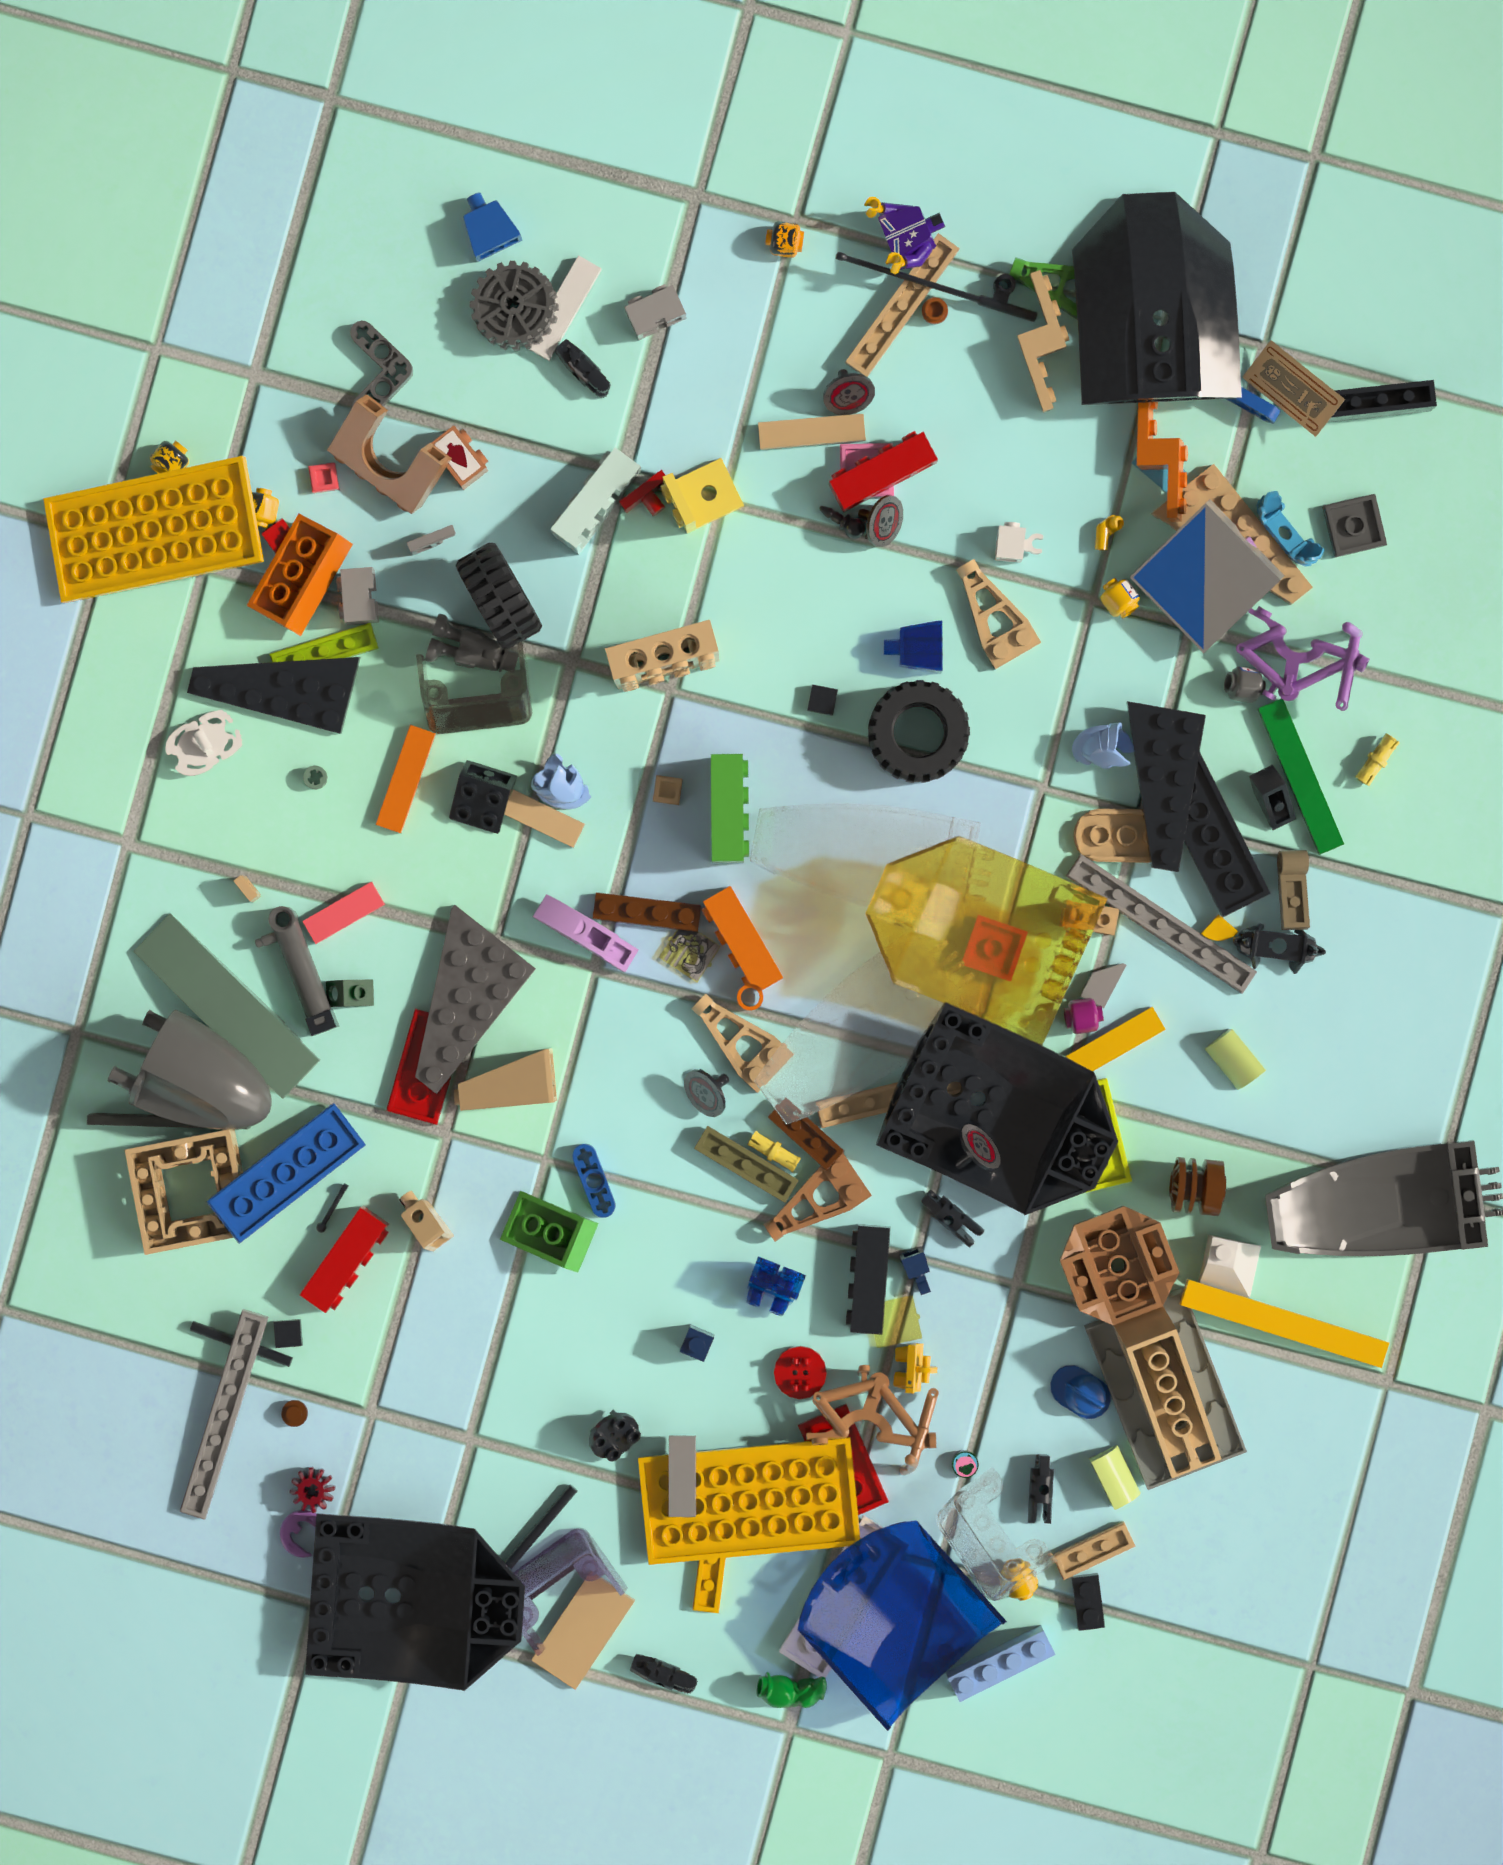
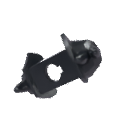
(1255, 944)

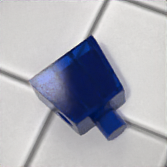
(918, 647)

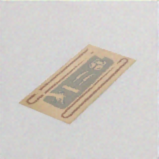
(1293, 388)

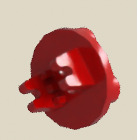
(800, 1359)

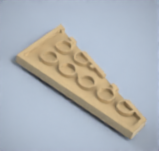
(1214, 486)

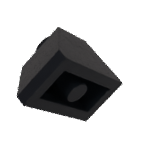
(1273, 797)

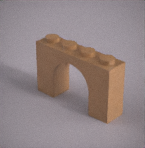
(355, 448)

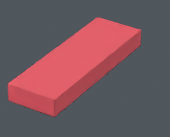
(343, 912)

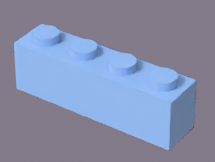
(1000, 1663)

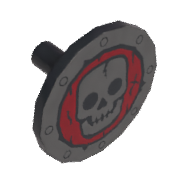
(848, 393)
(706, 1092)
(977, 1147)

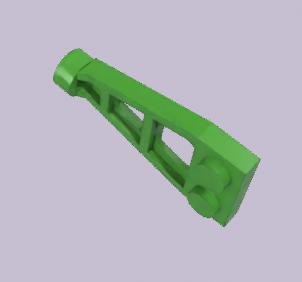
(1064, 271)

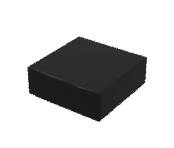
(822, 700)
(288, 1333)

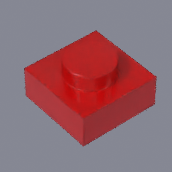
(275, 534)

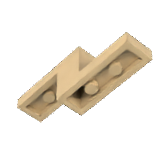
(1043, 340)

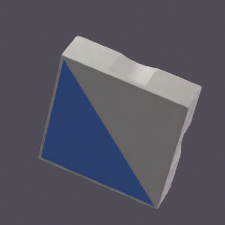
(1206, 576)

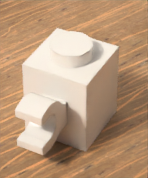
(1012, 543)

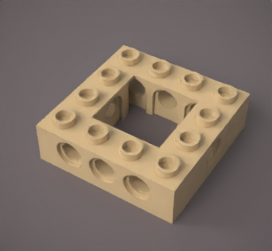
(625, 657)
(149, 1192)

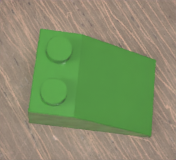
(549, 1231)

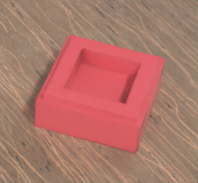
(323, 478)

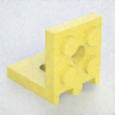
(690, 507)

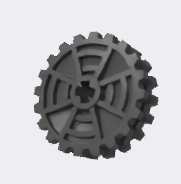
(518, 286)

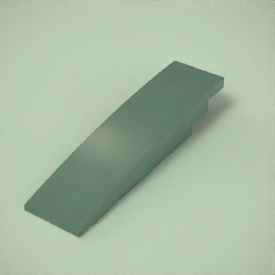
(226, 1004)

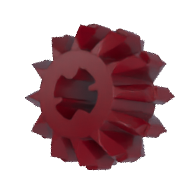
(306, 1481)

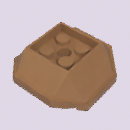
(1146, 1273)

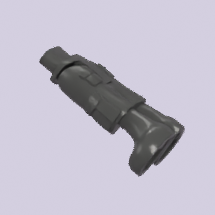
(474, 648)

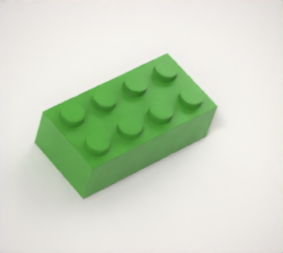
(727, 810)

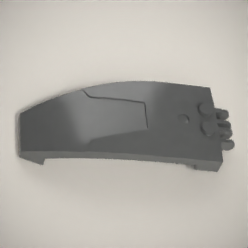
(1386, 1204)

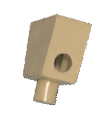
(432, 1230)

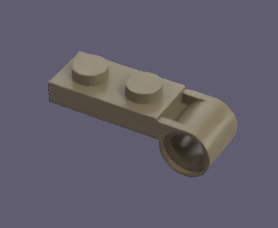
(1292, 888)

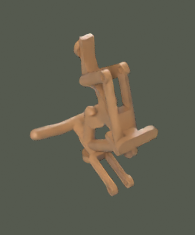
(877, 1387)

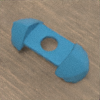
(1271, 517)

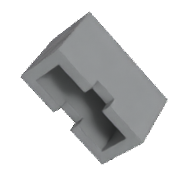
(656, 309)
(357, 599)

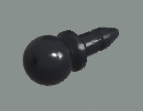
(853, 527)

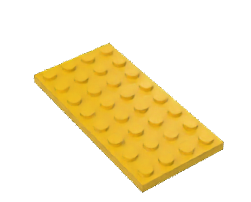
(153, 529)
(754, 1502)

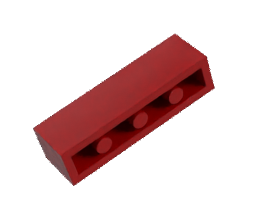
(883, 471)
(344, 1259)

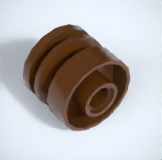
(1193, 1186)

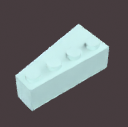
(595, 500)

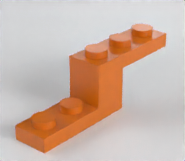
(1162, 454)

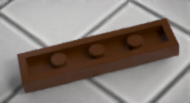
(646, 912)

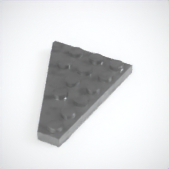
(471, 990)

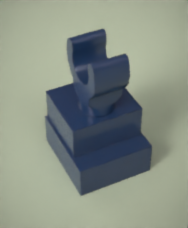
(916, 1266)

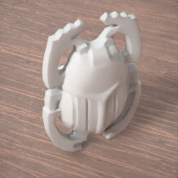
(202, 743)

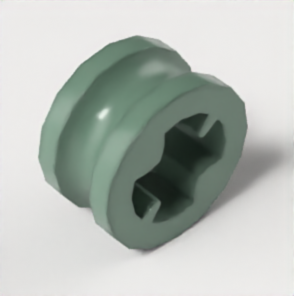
(307, 774)

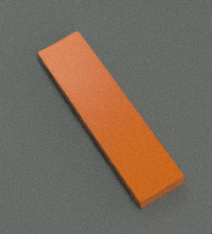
(405, 779)

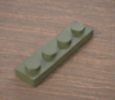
(746, 1164)

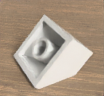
(1229, 1265)

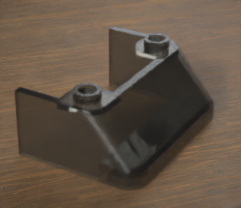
(482, 712)

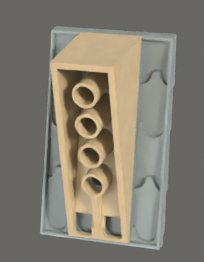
(1166, 1392)

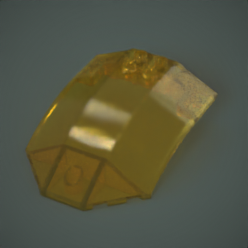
(983, 932)

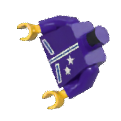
(906, 232)

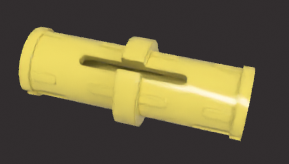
(1377, 759)
(774, 1151)

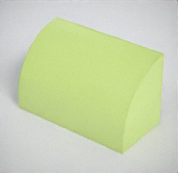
(1235, 1059)
(1115, 1477)

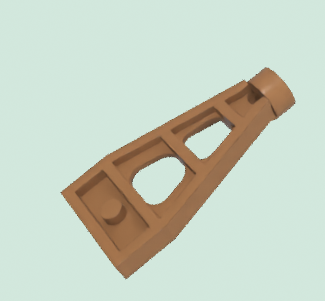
(845, 1181)

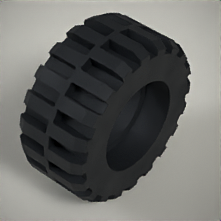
(498, 595)
(924, 695)

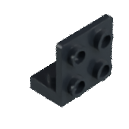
(482, 796)

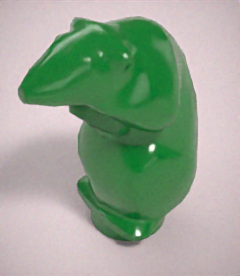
(783, 1692)

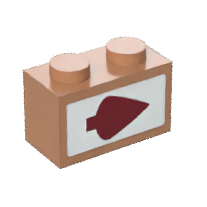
(466, 463)

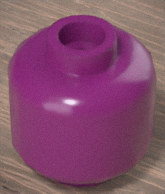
(1083, 1016)

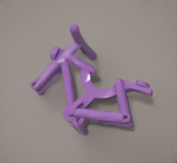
(1289, 685)

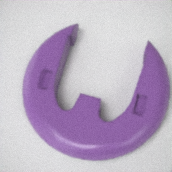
(290, 1525)

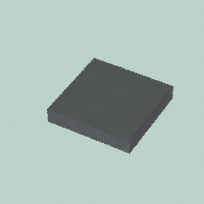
(1354, 525)

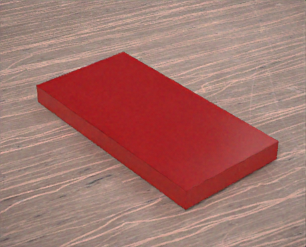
(408, 1094)
(867, 1483)

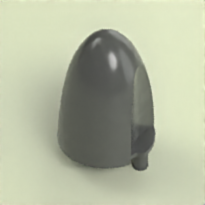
(196, 1077)

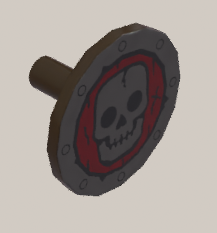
(883, 520)

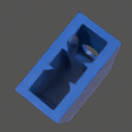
(489, 227)

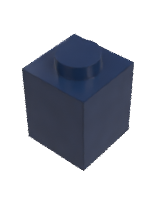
(697, 1343)

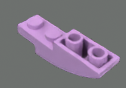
(585, 932)

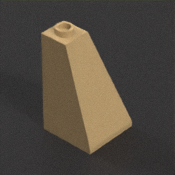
(514, 1084)

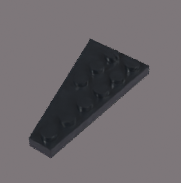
(297, 691)
(1166, 767)

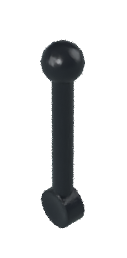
(321, 1227)

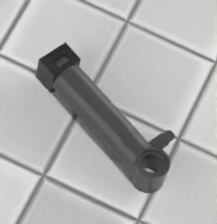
(302, 971)

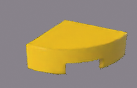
(1219, 929)

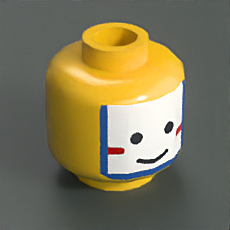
(1120, 598)

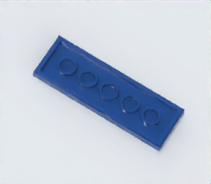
(285, 1173)

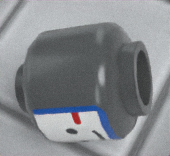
(1244, 684)

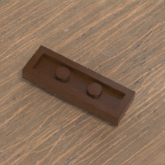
(810, 1139)

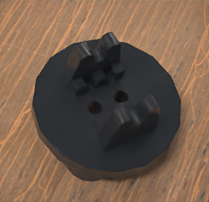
(614, 1435)

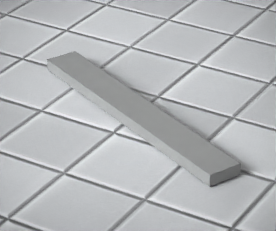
(1162, 924)
(224, 1414)

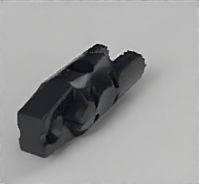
(583, 368)
(943, 1208)
(1041, 1476)
(663, 1674)

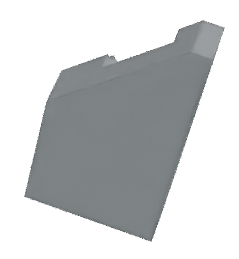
(430, 540)
(1102, 983)

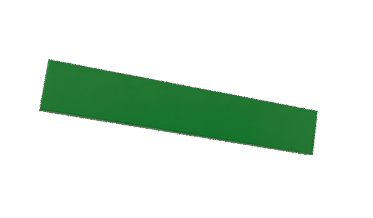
(1300, 776)

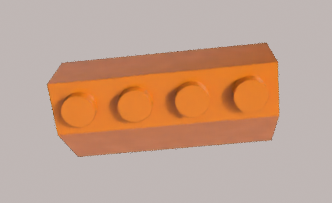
(299, 574)

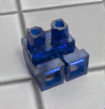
(778, 1284)

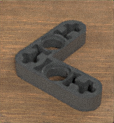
(387, 364)

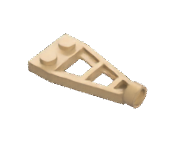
(1010, 644)
(746, 1070)

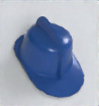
(1080, 1392)

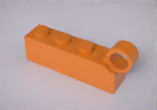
(744, 942)

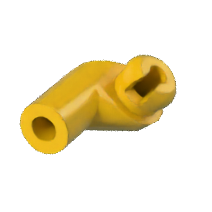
(1105, 529)

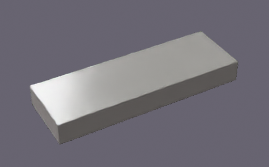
(682, 1475)

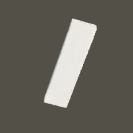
(570, 299)

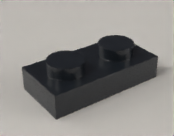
(1088, 1601)

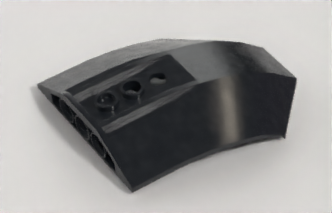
(1144, 259)
(1036, 1110)
(454, 1610)

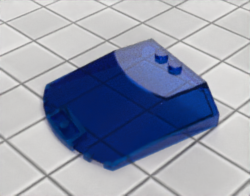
(894, 1617)

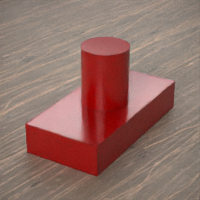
(646, 494)

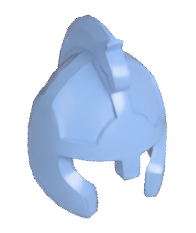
(1099, 746)
(560, 785)

